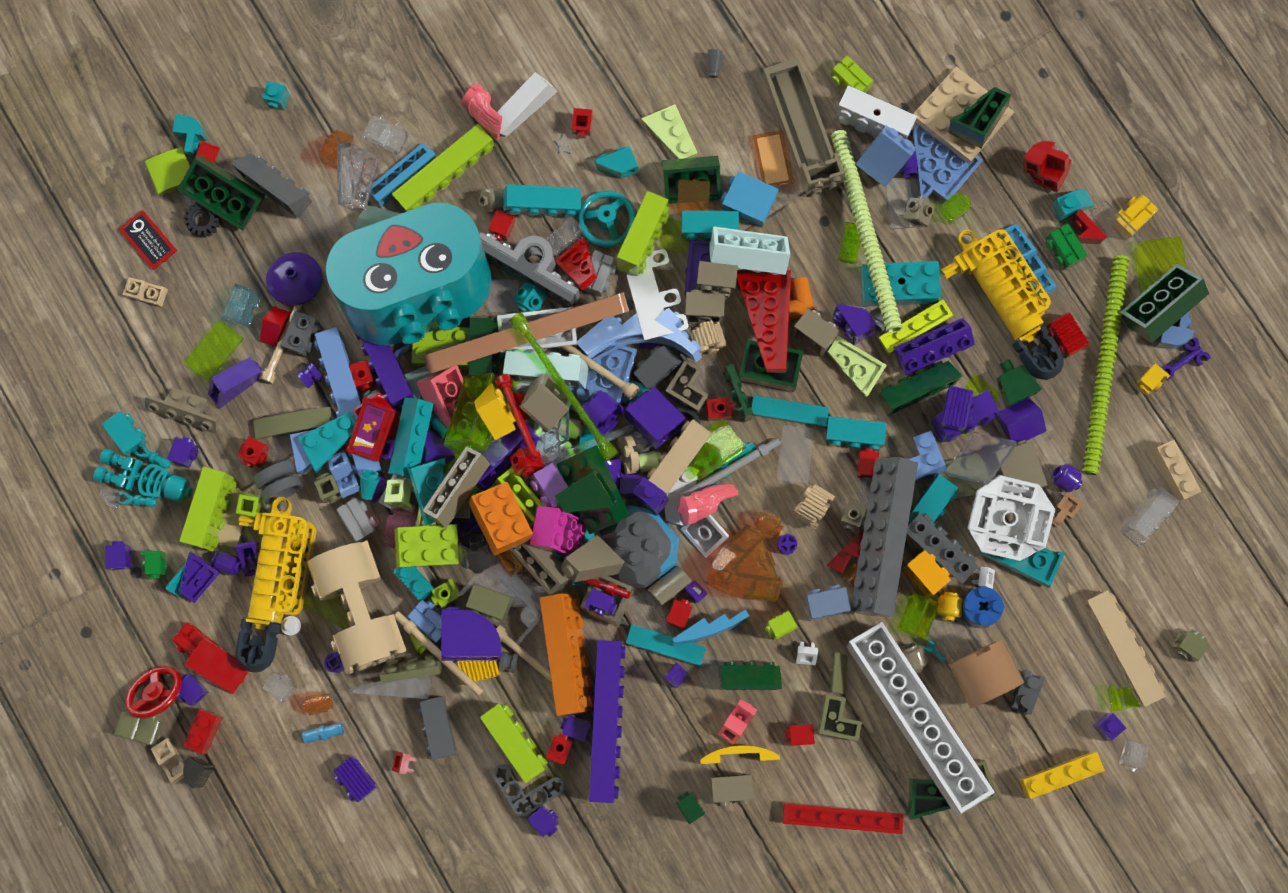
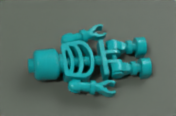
(157, 484)

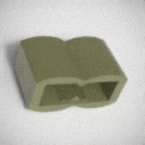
(138, 729)

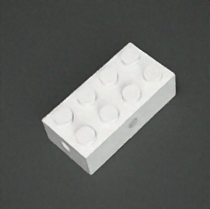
(872, 114)

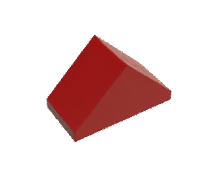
(273, 325)

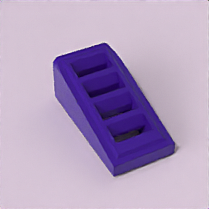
(676, 675)

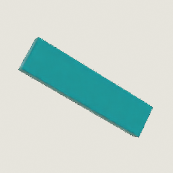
(790, 411)
(661, 644)

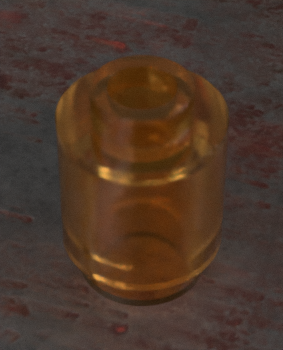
(317, 703)

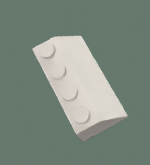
(561, 339)

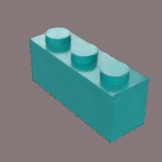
(701, 223)
(855, 433)
(935, 498)

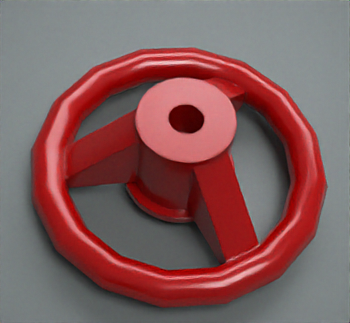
(154, 696)

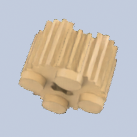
(707, 336)
(814, 505)

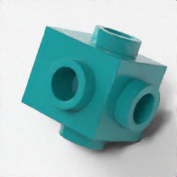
(529, 298)

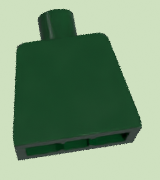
(1016, 383)

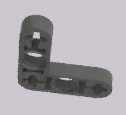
(521, 796)

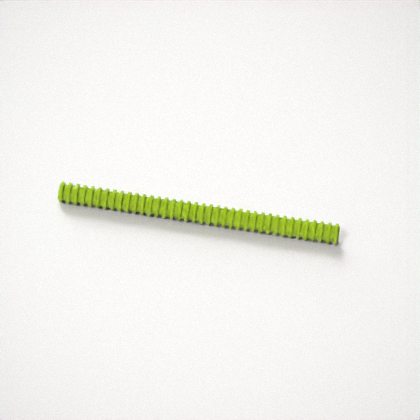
(1105, 365)

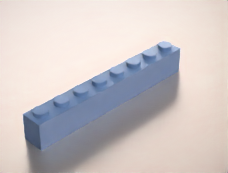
(344, 393)

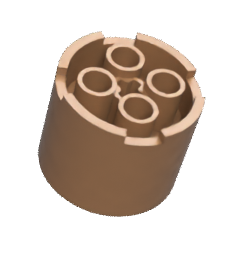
(986, 673)

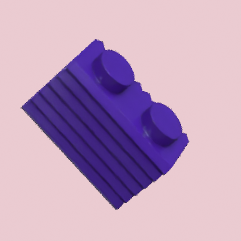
(957, 408)
(355, 779)

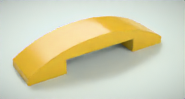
(764, 754)

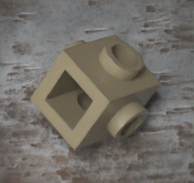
(919, 211)
(853, 516)

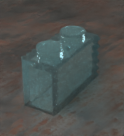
(240, 306)

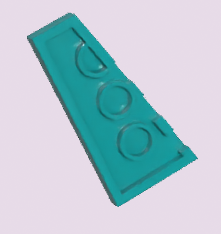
(1038, 567)

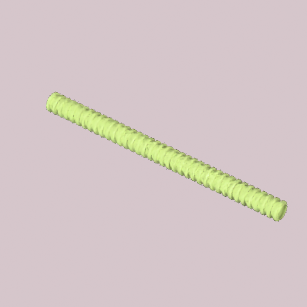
(867, 233)

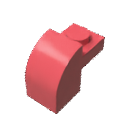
(737, 721)

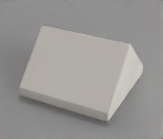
(706, 535)

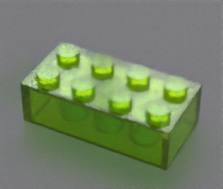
(466, 424)

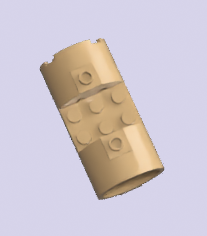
(343, 574)

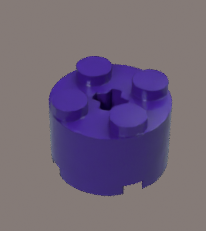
(603, 412)

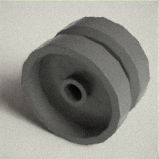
(278, 481)

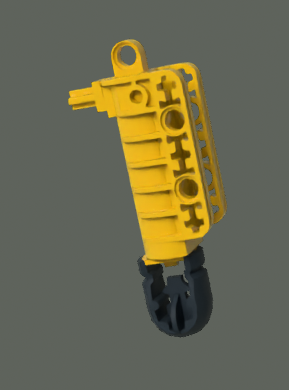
(1007, 291)
(274, 581)

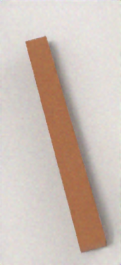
(512, 338)

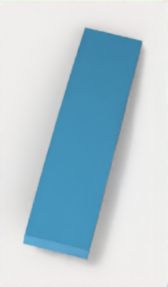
(1030, 255)
(703, 630)

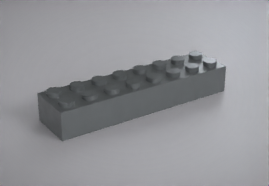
(884, 537)

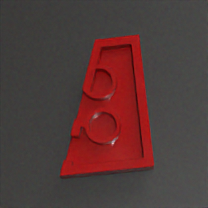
(578, 264)

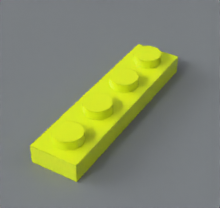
(916, 326)

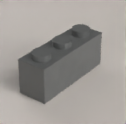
(437, 728)

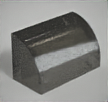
(197, 771)

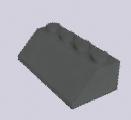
(273, 184)

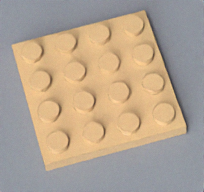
(949, 101)

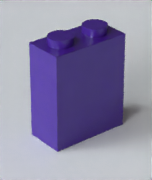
(654, 417)

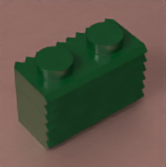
(689, 807)

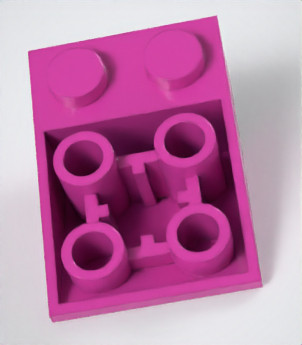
(557, 531)

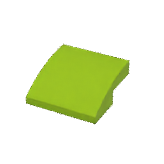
(167, 170)

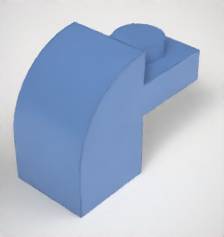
(1176, 335)
(344, 474)

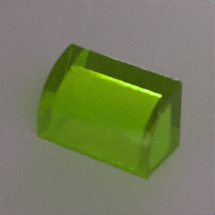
(918, 616)

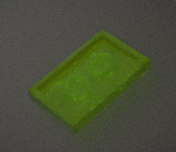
(717, 450)

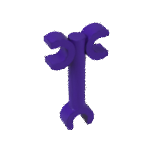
(1194, 353)

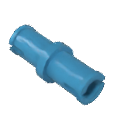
(323, 733)

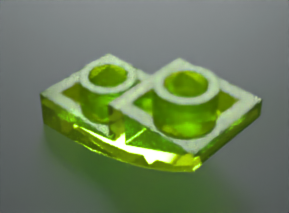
(850, 244)

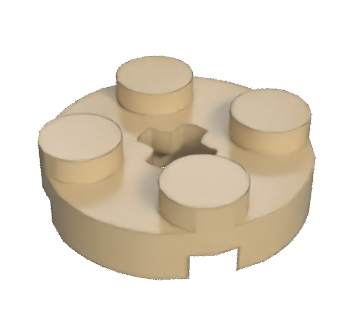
(628, 457)

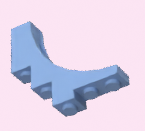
(614, 331)

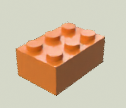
(500, 518)

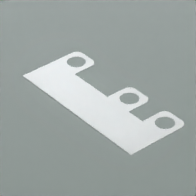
(650, 301)

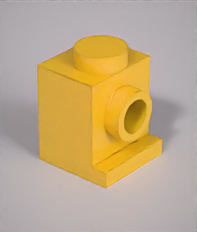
(1152, 379)

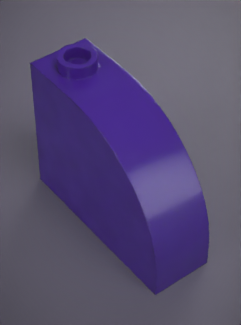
(468, 637)

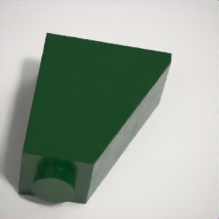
(587, 494)

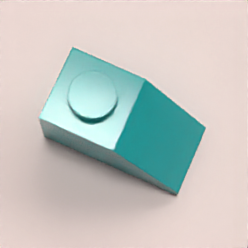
(1071, 203)

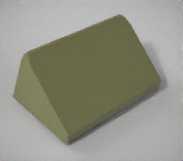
(838, 673)

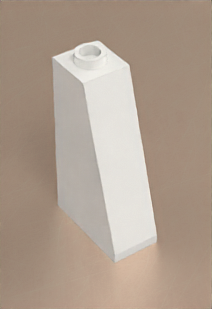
(525, 102)

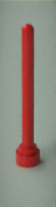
(504, 383)

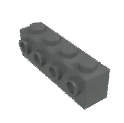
(946, 551)

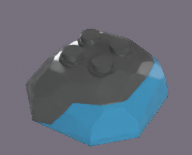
(644, 545)

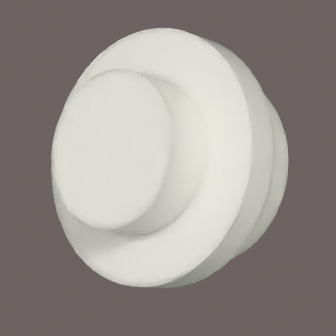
(291, 625)

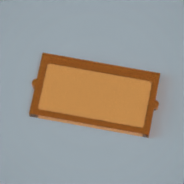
(772, 158)

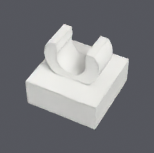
(986, 577)
(806, 655)

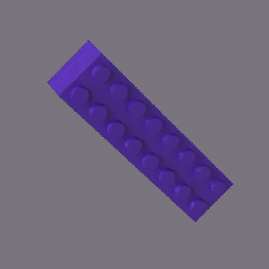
(606, 721)

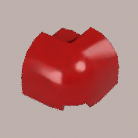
(1047, 165)

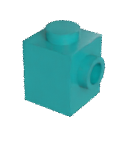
(275, 95)

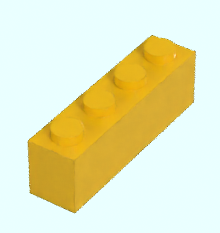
(1061, 775)

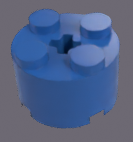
(990, 600)

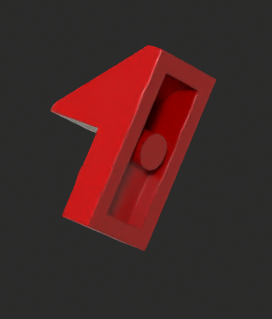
(1091, 232)

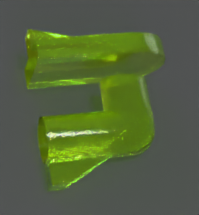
(1114, 697)

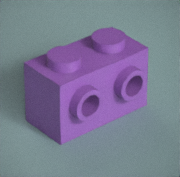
(548, 484)

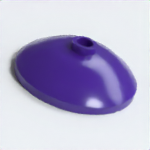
(301, 285)

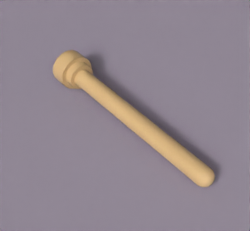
(268, 374)
(628, 389)
(522, 653)

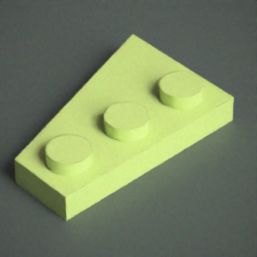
(671, 130)
(856, 364)

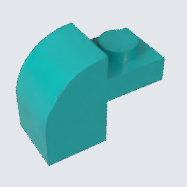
(191, 130)

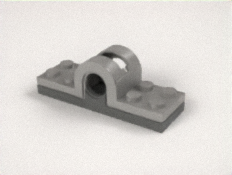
(538, 274)

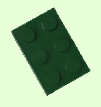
(754, 370)

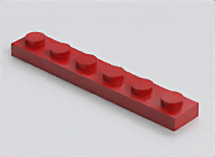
(843, 818)

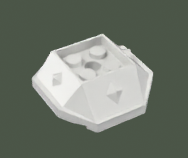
(1030, 522)

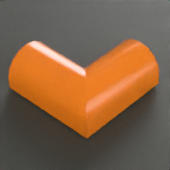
(801, 297)

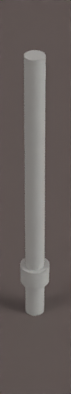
(762, 450)

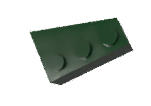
(480, 327)
(925, 799)

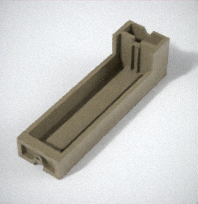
(803, 128)

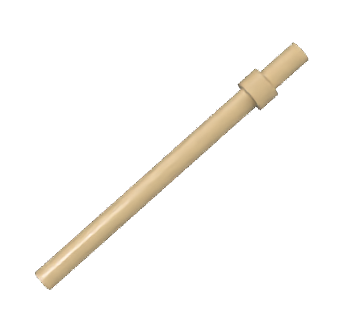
(410, 627)

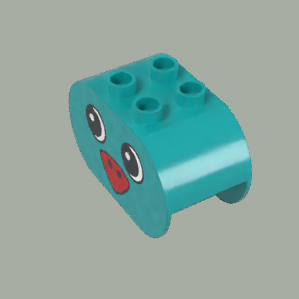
(410, 274)

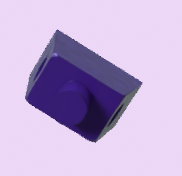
(649, 495)

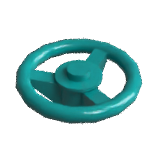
(606, 217)

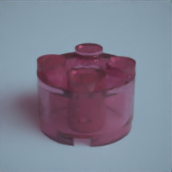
(399, 519)

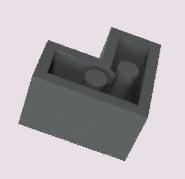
(661, 363)

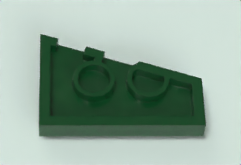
(736, 393)

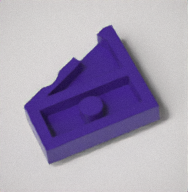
(196, 577)

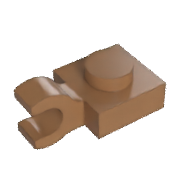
(1067, 508)

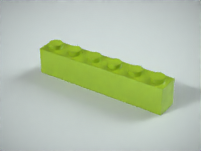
(444, 169)

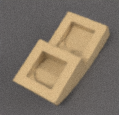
(169, 759)

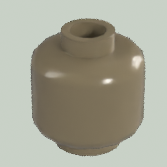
(491, 199)
(916, 656)

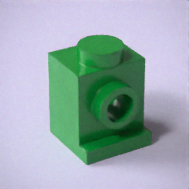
(154, 564)

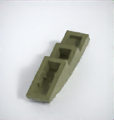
(291, 422)

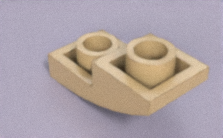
(145, 292)

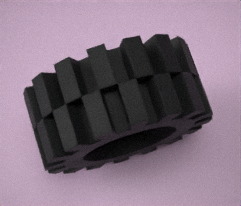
(201, 230)

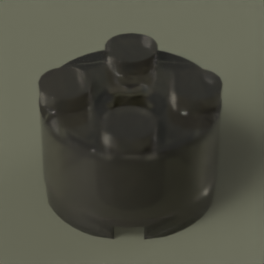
(475, 552)

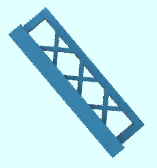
(385, 193)

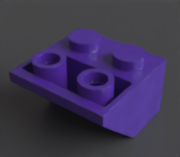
(855, 322)

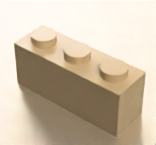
(1176, 471)

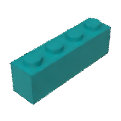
(541, 200)
(410, 436)

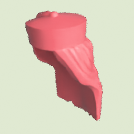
(478, 104)
(703, 502)

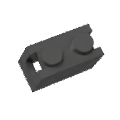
(1027, 693)

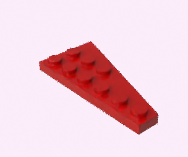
(769, 310)

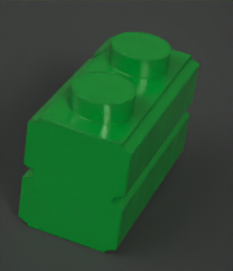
(1066, 247)

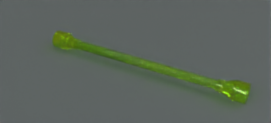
(606, 449)

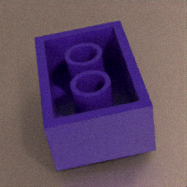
(982, 413)

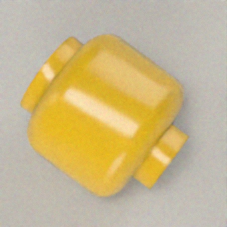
(950, 606)

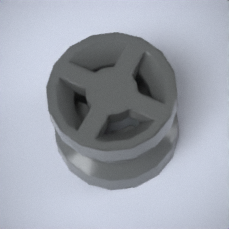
(508, 662)

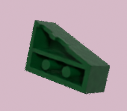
(981, 118)

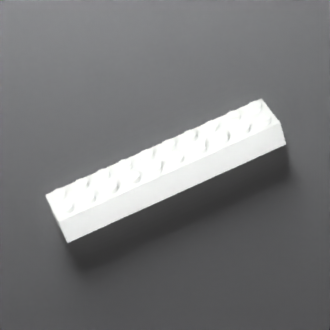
(920, 719)

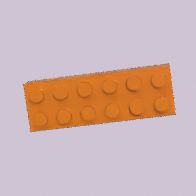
(567, 654)

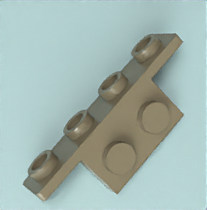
(184, 408)

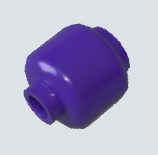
(1067, 478)

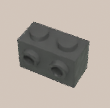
(301, 334)

